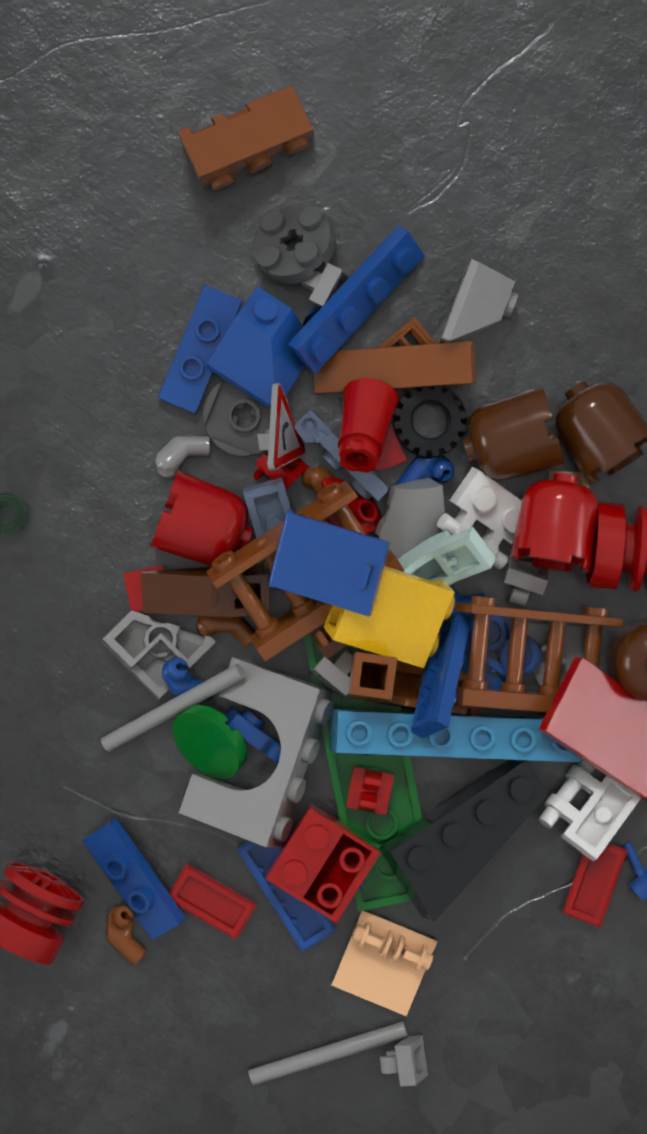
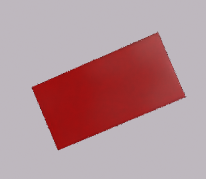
(595, 885)
(212, 901)

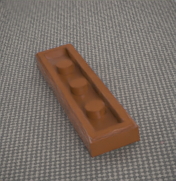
(400, 366)

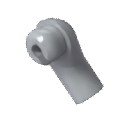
(178, 450)

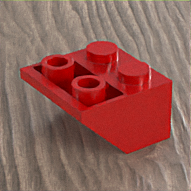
(322, 863)

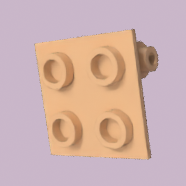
(384, 963)

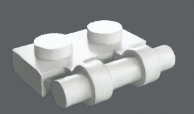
(489, 504)
(598, 818)

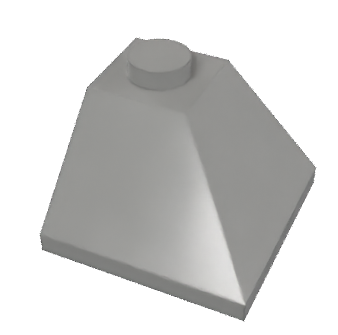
(479, 303)

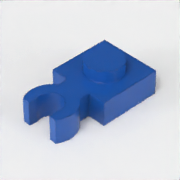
(251, 728)

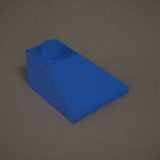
(257, 349)

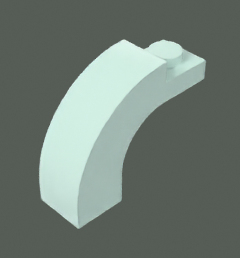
(449, 557)

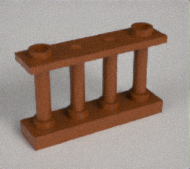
(306, 613)
(512, 691)

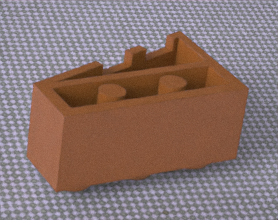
(247, 138)

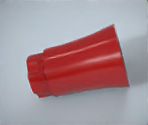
(365, 423)

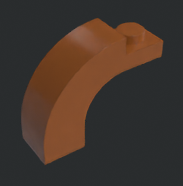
(389, 682)

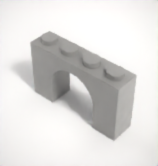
(265, 811)

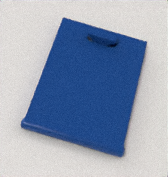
(328, 563)

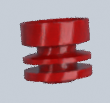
(619, 548)
(33, 905)

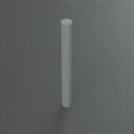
(173, 707)
(327, 1053)

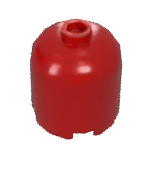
(202, 521)
(557, 525)

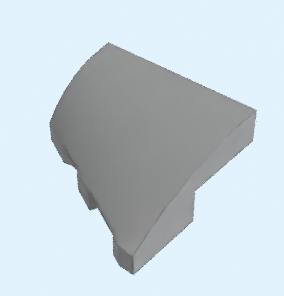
(411, 514)
(147, 644)

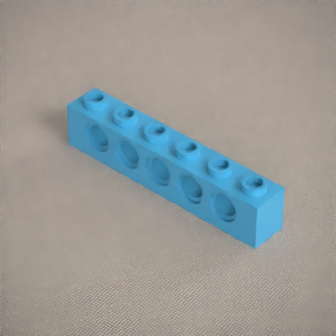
(464, 738)

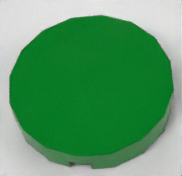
(209, 742)

